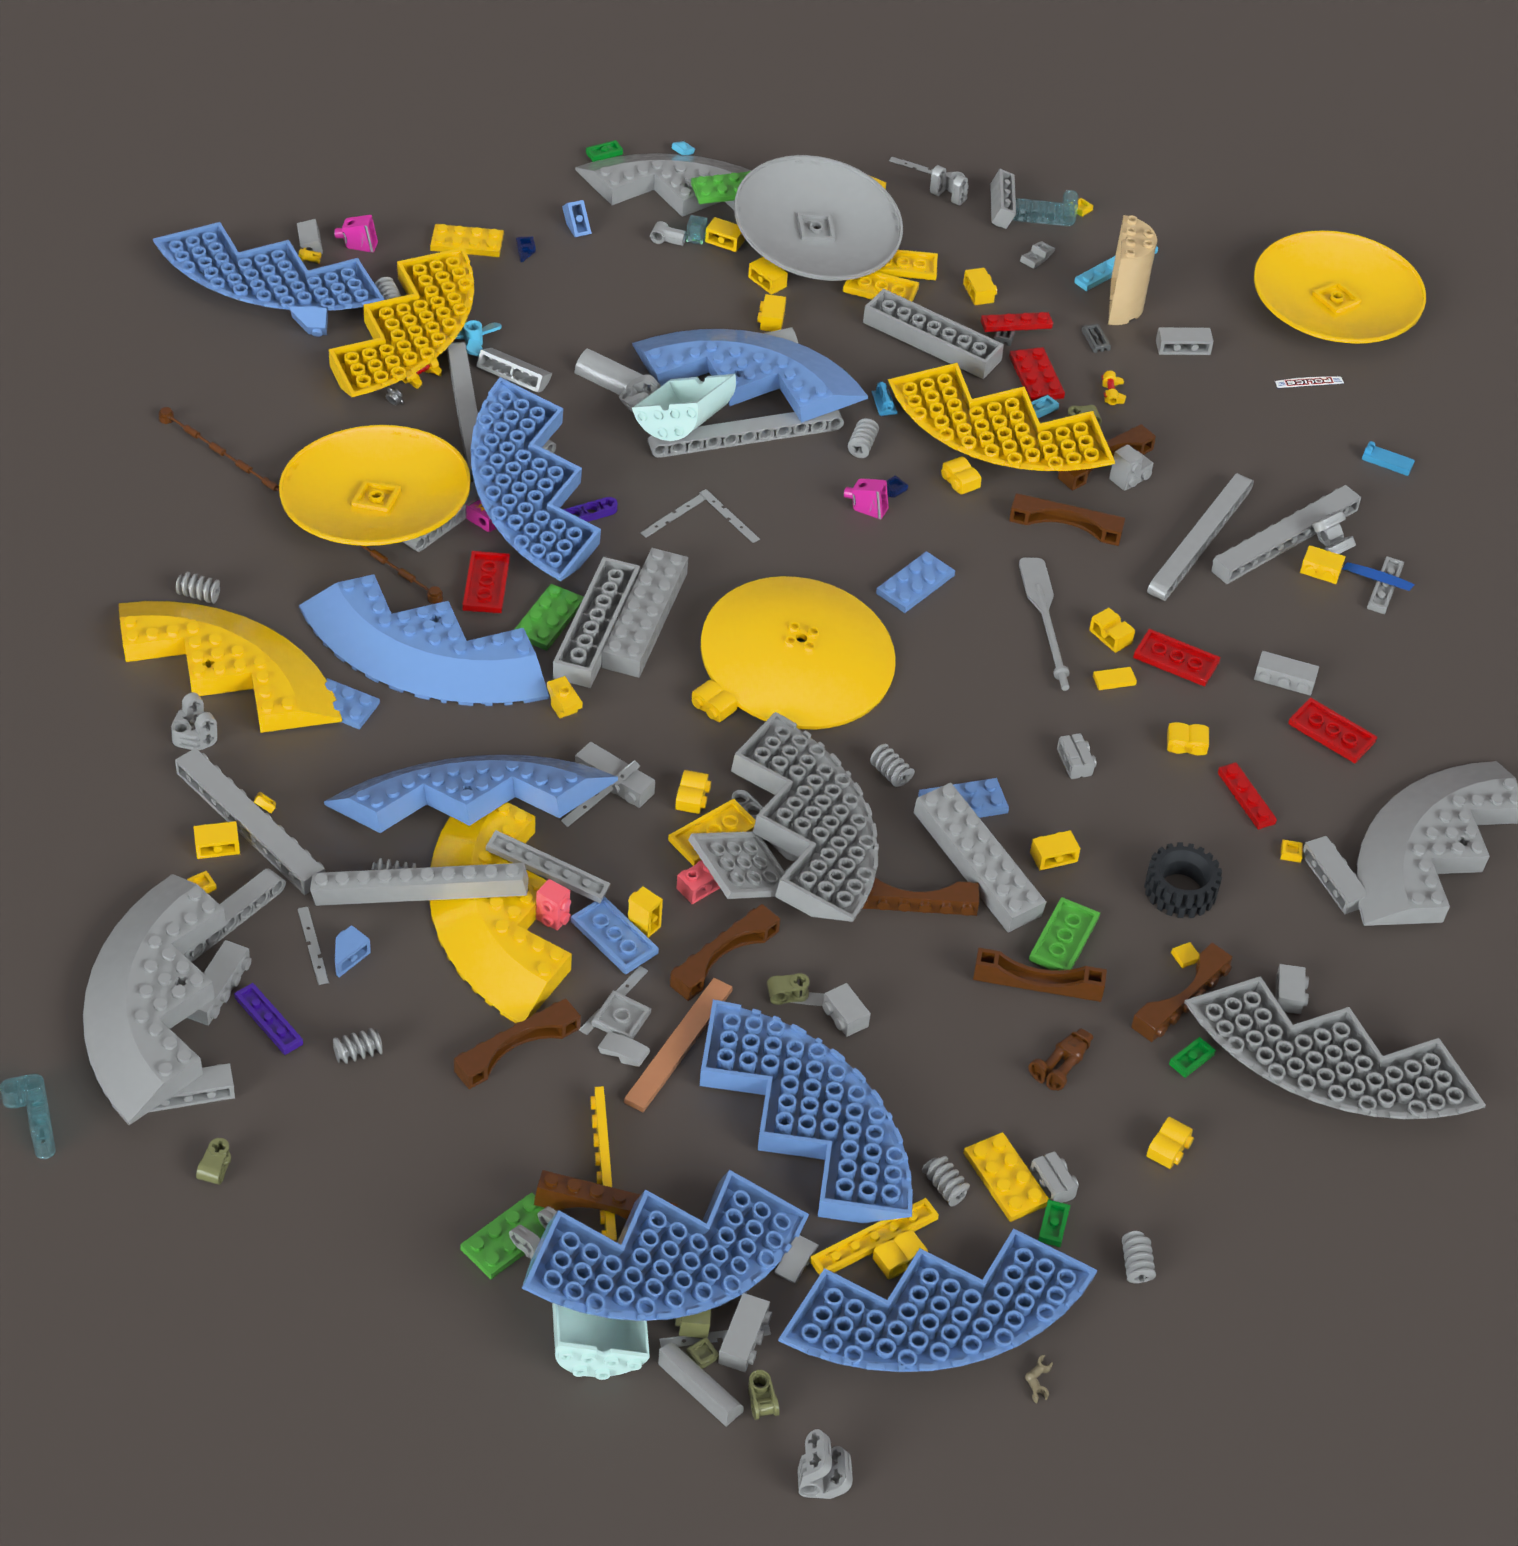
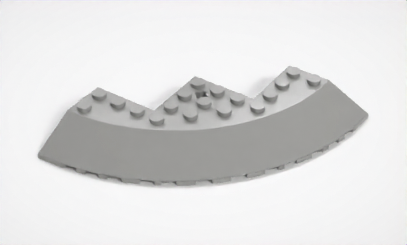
(667, 174)
(813, 816)
(1428, 833)
(145, 989)
(1333, 1057)

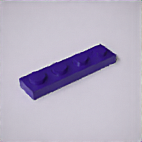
(268, 1019)

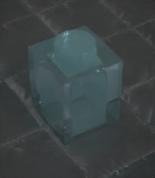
(696, 229)

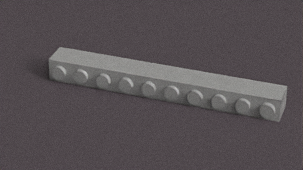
(1282, 535)
(251, 821)
(419, 884)

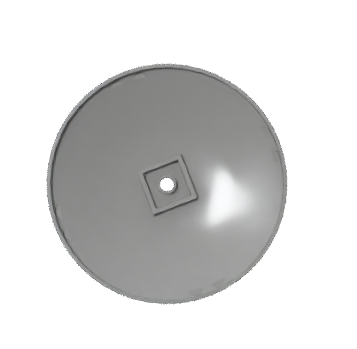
(794, 193)

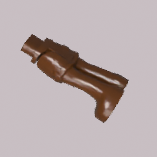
(1069, 1049)

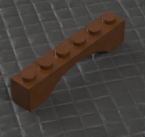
(1138, 438)
(1033, 510)
(958, 899)
(754, 928)
(999, 969)
(1157, 1016)
(553, 1022)
(569, 1192)

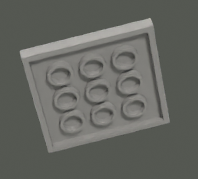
(739, 863)

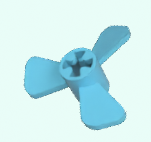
(473, 335)

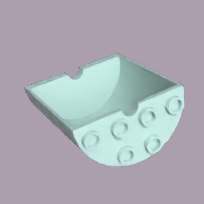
(683, 405)
(598, 1344)

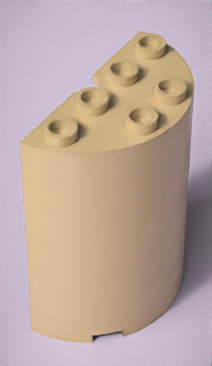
(1131, 270)

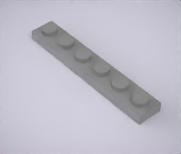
(548, 866)

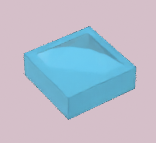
(683, 148)

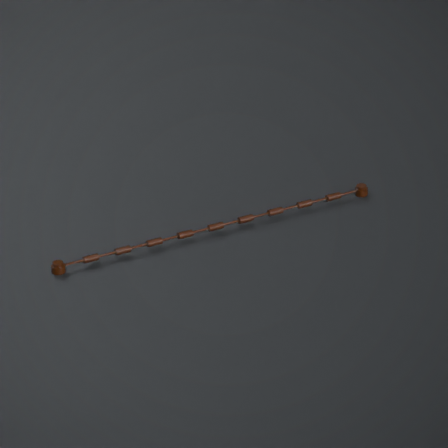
(166, 416)

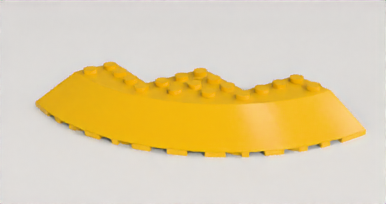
(408, 328)
(999, 425)
(231, 655)
(490, 935)

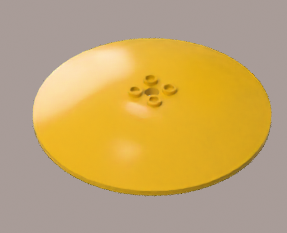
(1339, 287)
(336, 481)
(816, 683)

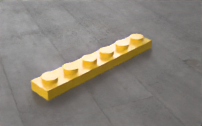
(864, 1242)

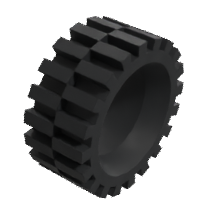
(1186, 862)

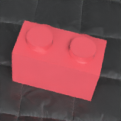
(696, 883)
(553, 905)

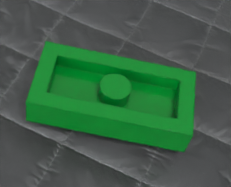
(604, 151)
(1192, 1057)
(1054, 1223)

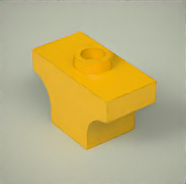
(563, 697)

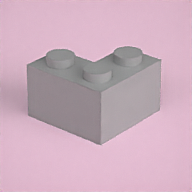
(1130, 468)

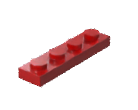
(1016, 322)
(1247, 796)

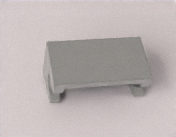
(310, 235)

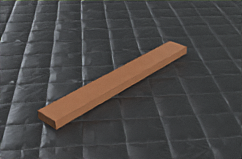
(676, 1046)

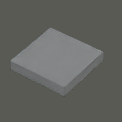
(621, 1015)

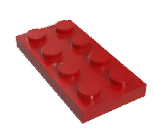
(1036, 373)
(486, 582)
(1176, 657)
(1332, 730)

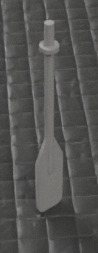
(1041, 594)

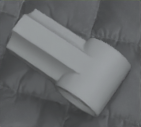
(664, 233)

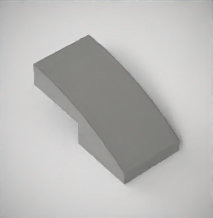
(1039, 253)
(625, 1048)
(796, 1259)

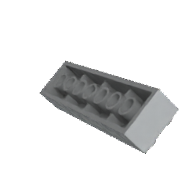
(933, 333)
(644, 612)
(594, 621)
(979, 857)

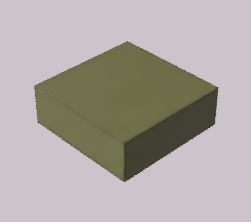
(703, 1353)

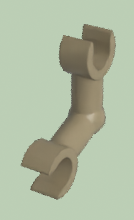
(1032, 1375)

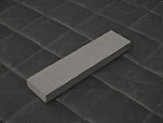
(1383, 592)

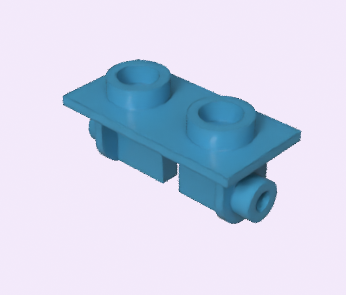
(883, 400)

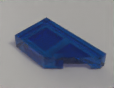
(526, 247)
(896, 486)

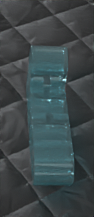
(1048, 212)
(31, 1092)

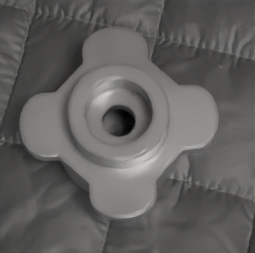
(394, 396)

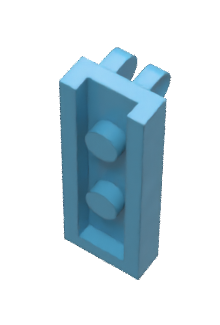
(1387, 459)

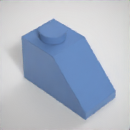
(577, 218)
(311, 319)
(350, 949)

